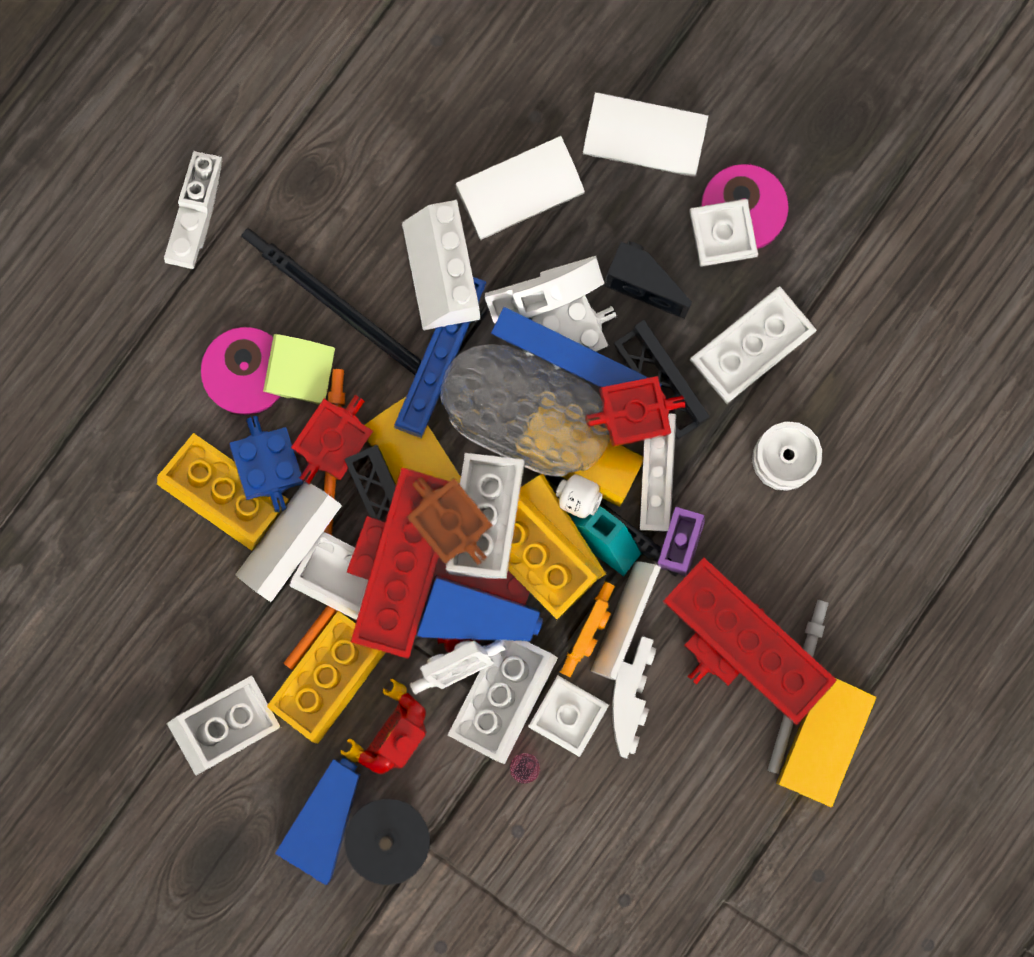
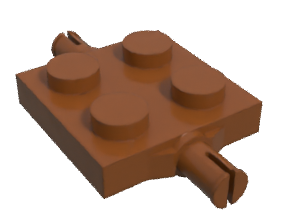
(449, 521)

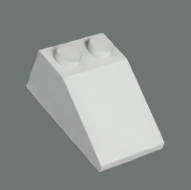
(223, 725)

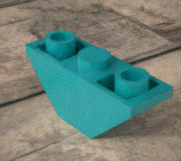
(608, 539)

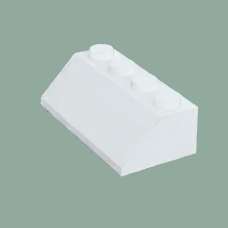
(441, 266)

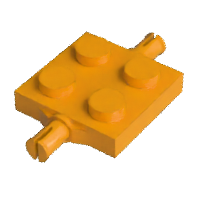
(596, 620)

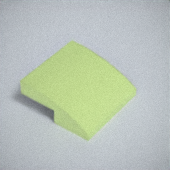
(299, 369)

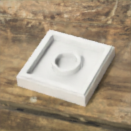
(723, 232)
(568, 715)

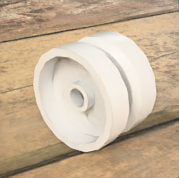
(802, 448)

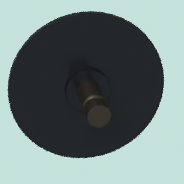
(387, 841)

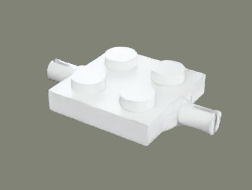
(577, 322)
(462, 662)

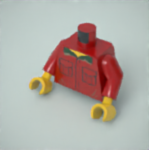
(396, 738)

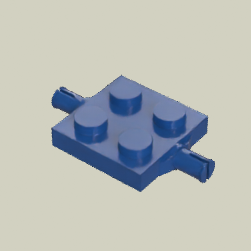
(266, 463)

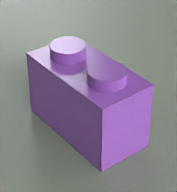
(681, 541)

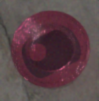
(524, 768)

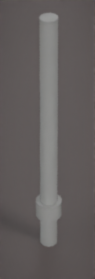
(814, 631)

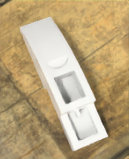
(194, 210)
(549, 291)
(626, 708)

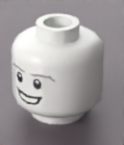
(579, 496)

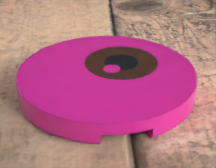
(764, 194)
(237, 369)

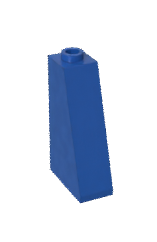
(470, 613)
(321, 825)

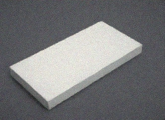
(753, 345)

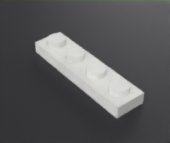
(658, 481)

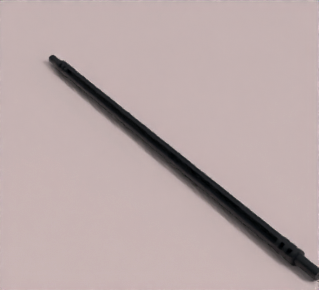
(393, 348)

